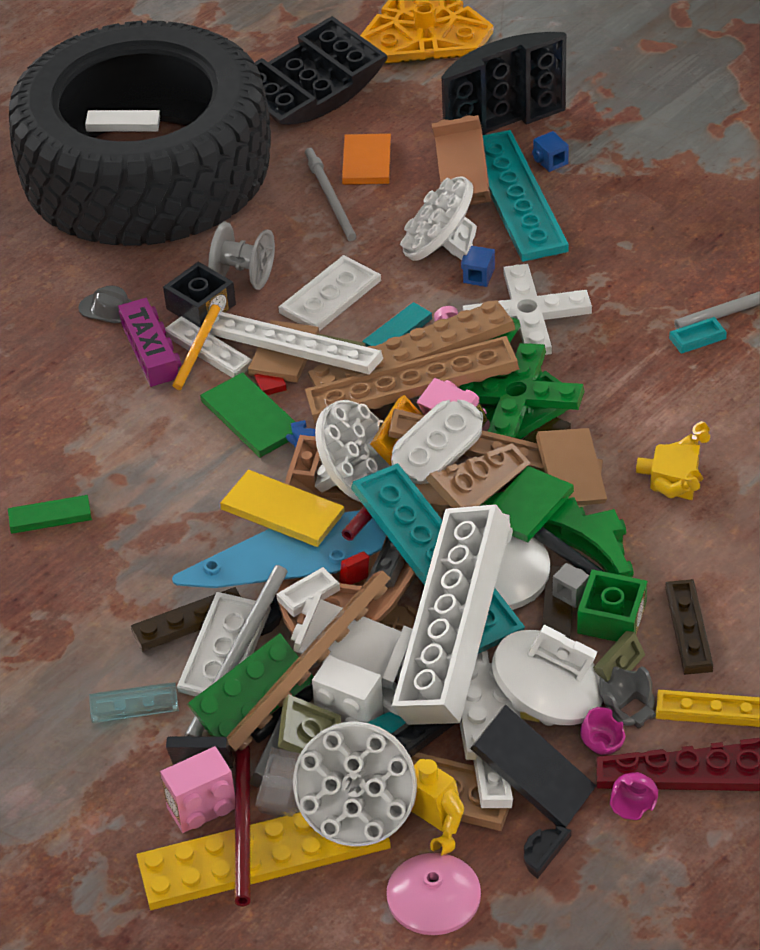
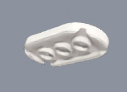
(438, 439)

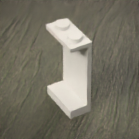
(366, 644)

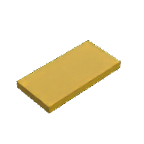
(282, 508)

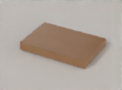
(277, 363)
(572, 458)

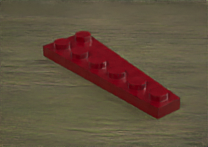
(709, 768)

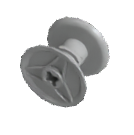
(257, 257)

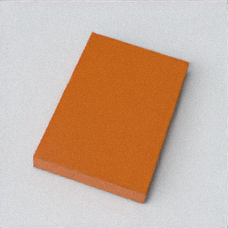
(366, 159)

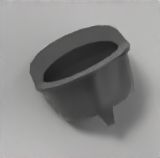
(104, 304)

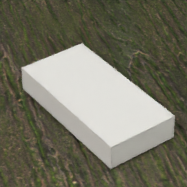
(296, 595)

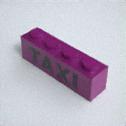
(149, 341)

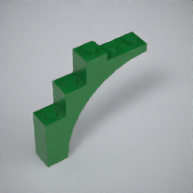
(593, 534)

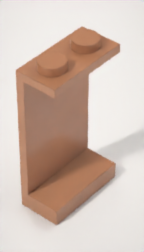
(463, 154)

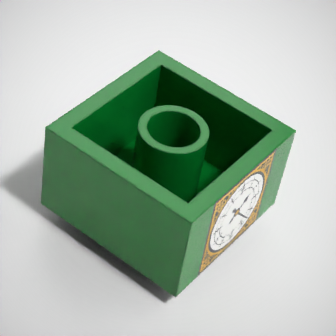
(611, 605)

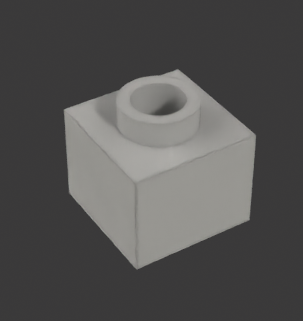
(570, 584)

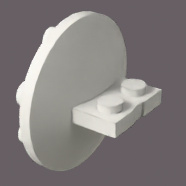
(442, 222)
(344, 445)
(522, 570)
(547, 676)
(354, 783)

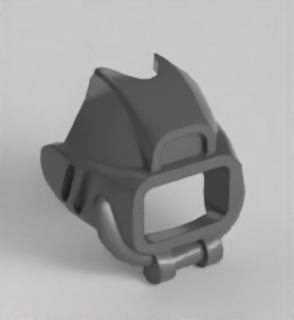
(624, 688)

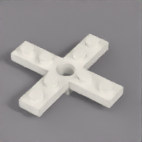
(534, 309)

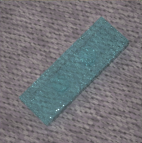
(133, 702)

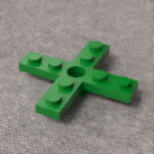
(522, 391)

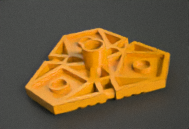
(427, 29)

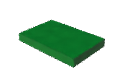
(532, 501)

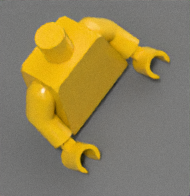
(676, 465)
(438, 803)

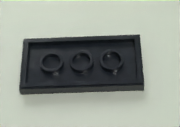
(533, 767)

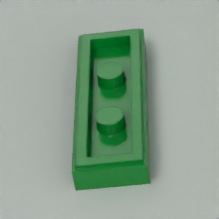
(49, 514)

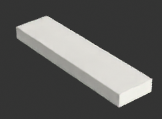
(213, 350)

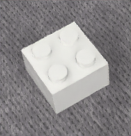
(348, 691)

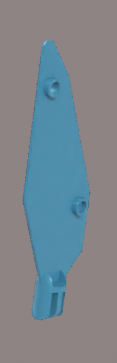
(257, 556)

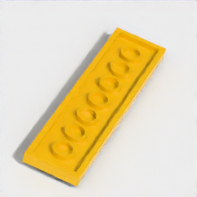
(208, 863)

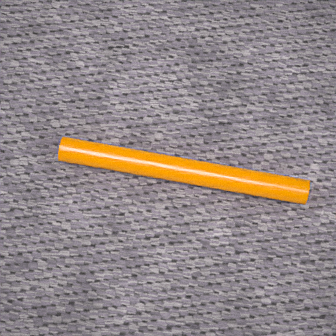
(196, 347)

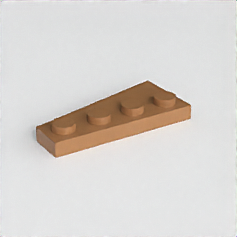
(479, 477)

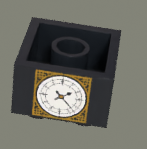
(195, 292)

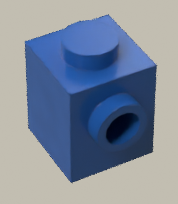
(550, 151)
(478, 266)

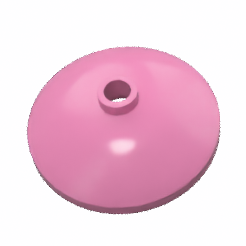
(434, 906)

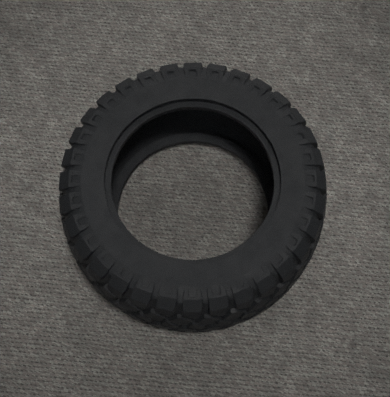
(152, 185)

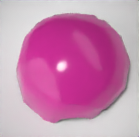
(602, 732)
(633, 795)

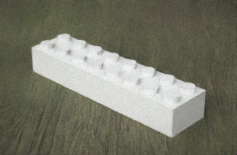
(451, 616)

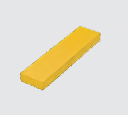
(708, 708)

